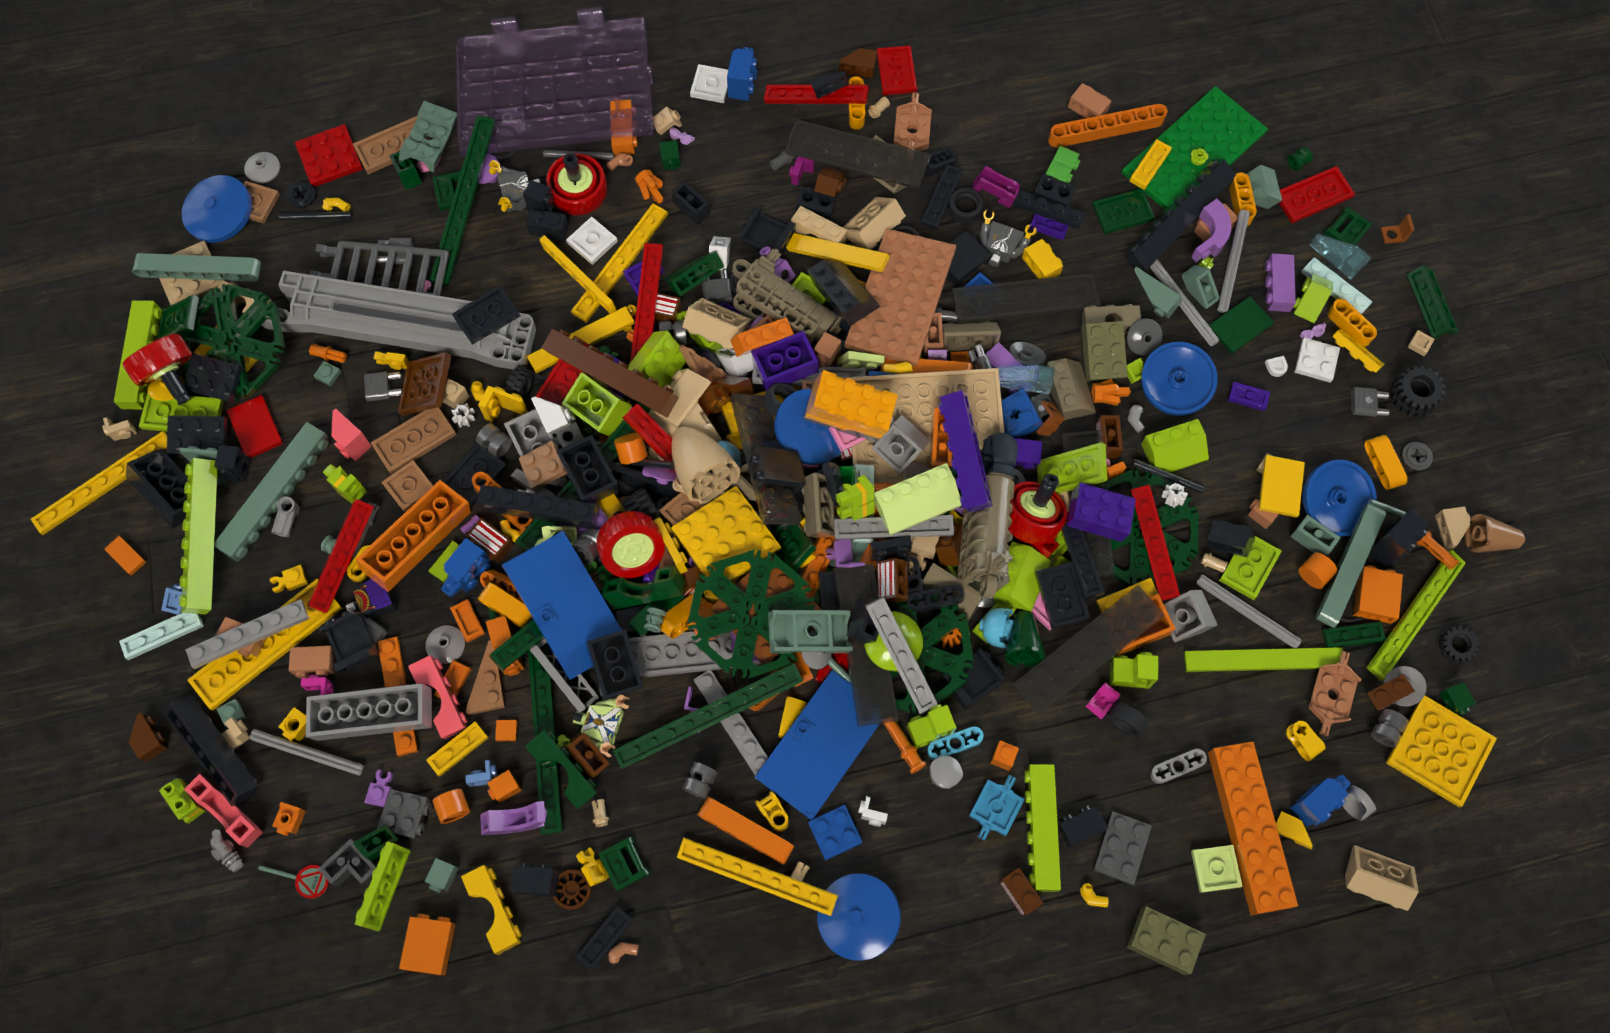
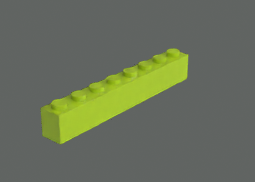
(199, 537)

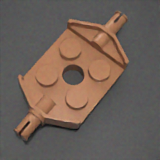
(913, 116)
(1344, 683)

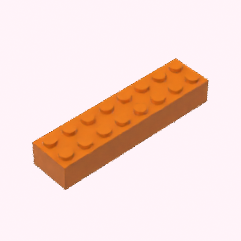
(1252, 828)

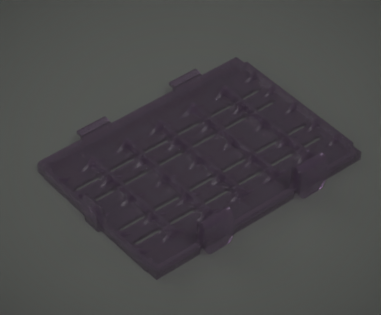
(554, 43)

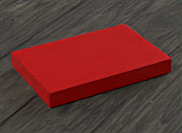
(896, 70)
(254, 427)

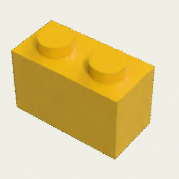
(1042, 260)

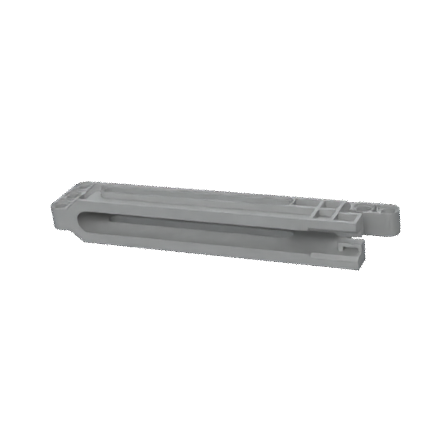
(395, 319)

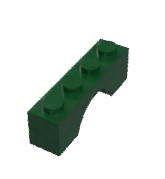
(623, 593)
(544, 748)

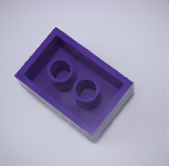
(785, 360)
(1101, 512)

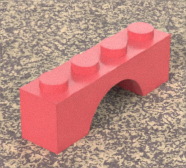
(449, 719)
(231, 817)

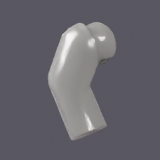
(1134, 416)

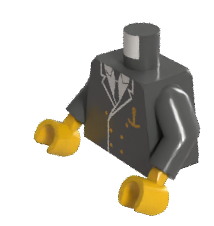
(512, 187)
(1003, 241)

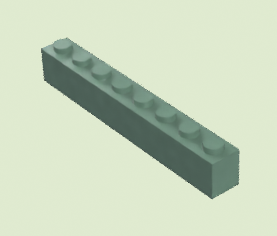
(277, 483)

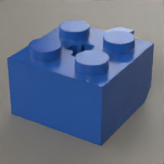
(741, 74)
(1028, 420)
(465, 568)
(1321, 800)

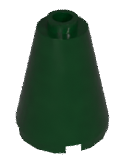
(1024, 641)

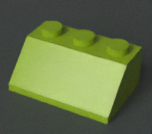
(1177, 446)
(1022, 587)

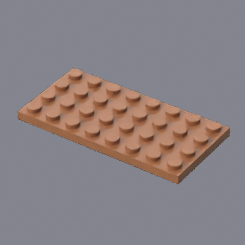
(906, 295)

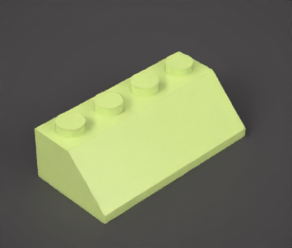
(917, 499)

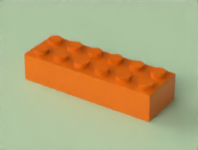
(413, 535)

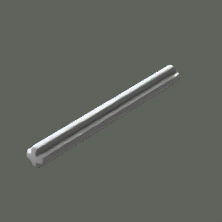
(1233, 261)
(1185, 305)
(1248, 611)
(307, 752)

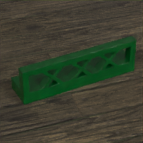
(1432, 302)

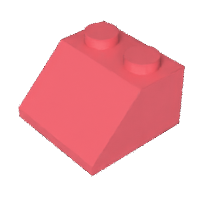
(348, 437)

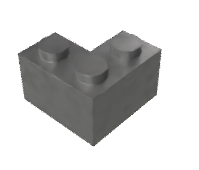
(346, 862)

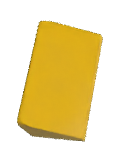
(792, 710)

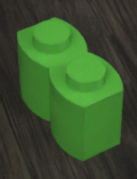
(1063, 164)

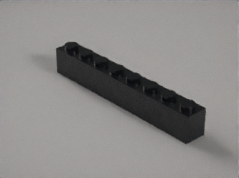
(1179, 215)

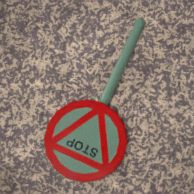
(309, 881)

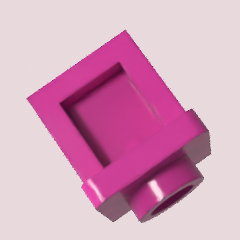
(316, 682)
(1103, 700)

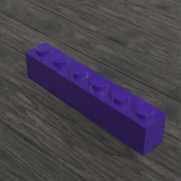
(965, 451)

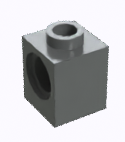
(573, 428)

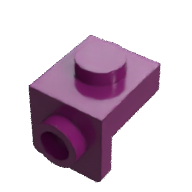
(800, 165)

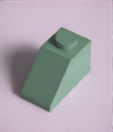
(1201, 285)

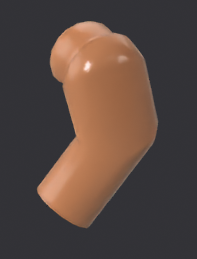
(620, 159)
(621, 949)

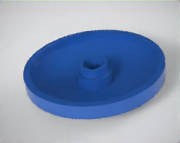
(216, 208)
(1179, 378)
(811, 440)
(1337, 495)
(863, 918)

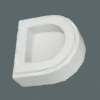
(1276, 366)

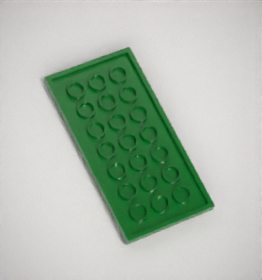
(1211, 124)

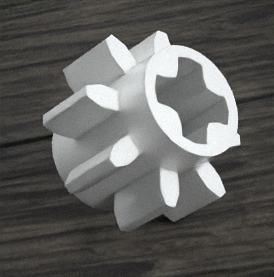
(465, 420)
(1174, 495)

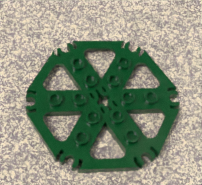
(239, 332)
(1168, 515)
(736, 601)
(936, 658)

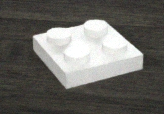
(710, 84)
(592, 240)
(1317, 360)

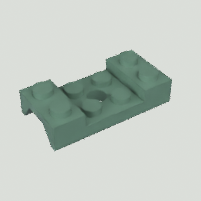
(434, 123)
(790, 634)

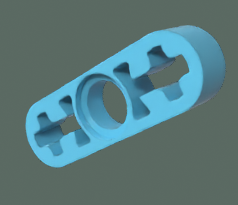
(967, 732)

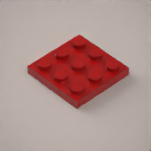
(328, 155)

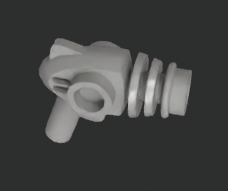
(224, 851)

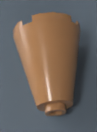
(1492, 535)

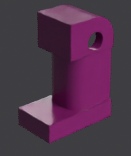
(997, 185)

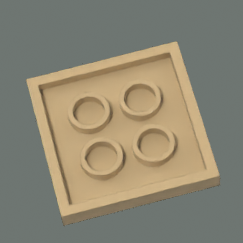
(182, 288)

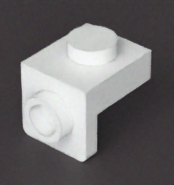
(874, 817)

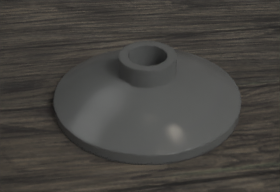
(1138, 332)
(1027, 353)

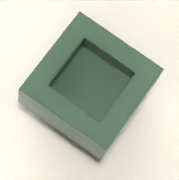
(327, 373)
(231, 710)

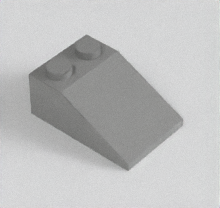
(528, 432)

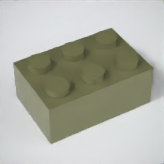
(1104, 351)
(1166, 940)

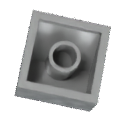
(901, 444)
(1190, 615)

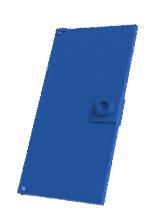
(561, 600)
(816, 748)

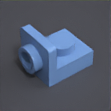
(171, 599)
(480, 777)

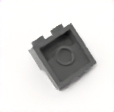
(405, 814)

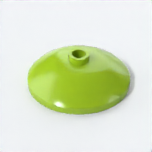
(878, 652)

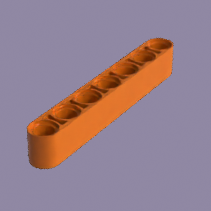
(1135, 120)

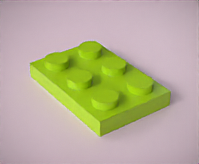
(1250, 573)

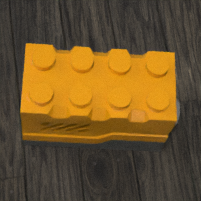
(850, 407)

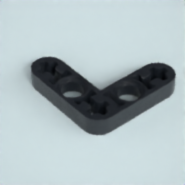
(920, 593)

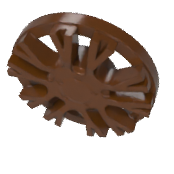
(572, 890)

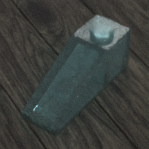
(1342, 255)
(1030, 378)

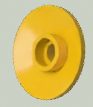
(158, 390)

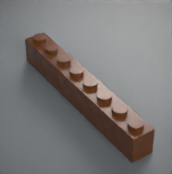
(610, 373)

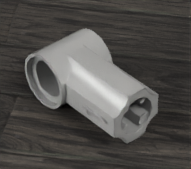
(285, 519)

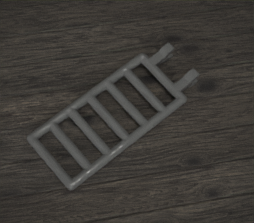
(337, 253)

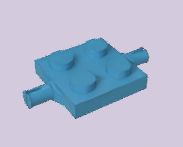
(996, 807)

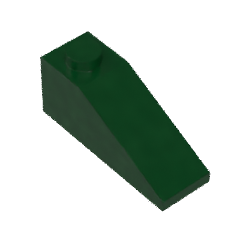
(693, 273)

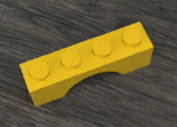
(503, 933)

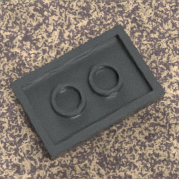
(1122, 848)

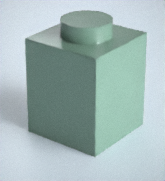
(441, 875)

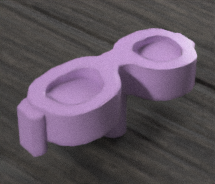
(684, 138)
(1316, 331)

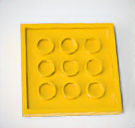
(723, 531)
(1441, 751)

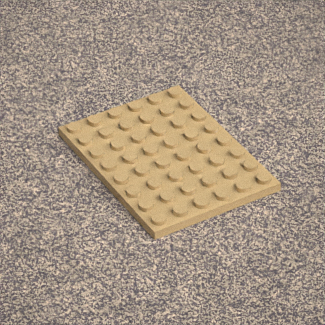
(917, 399)

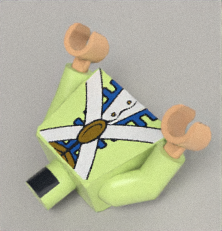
(602, 722)

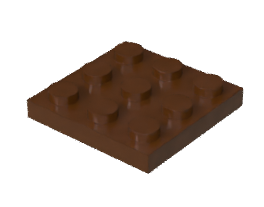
(424, 384)

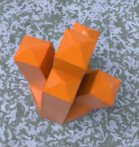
(648, 185)
(1108, 392)

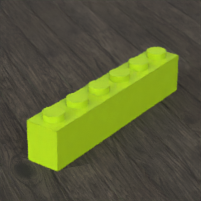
(141, 331)
(1043, 828)

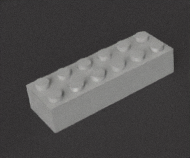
(369, 712)

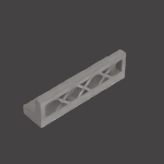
(560, 681)

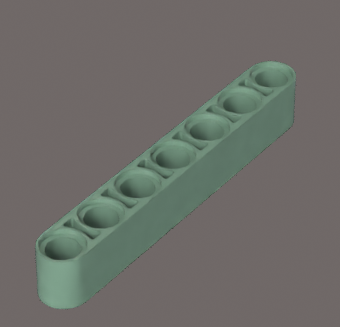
(196, 267)
(1350, 565)

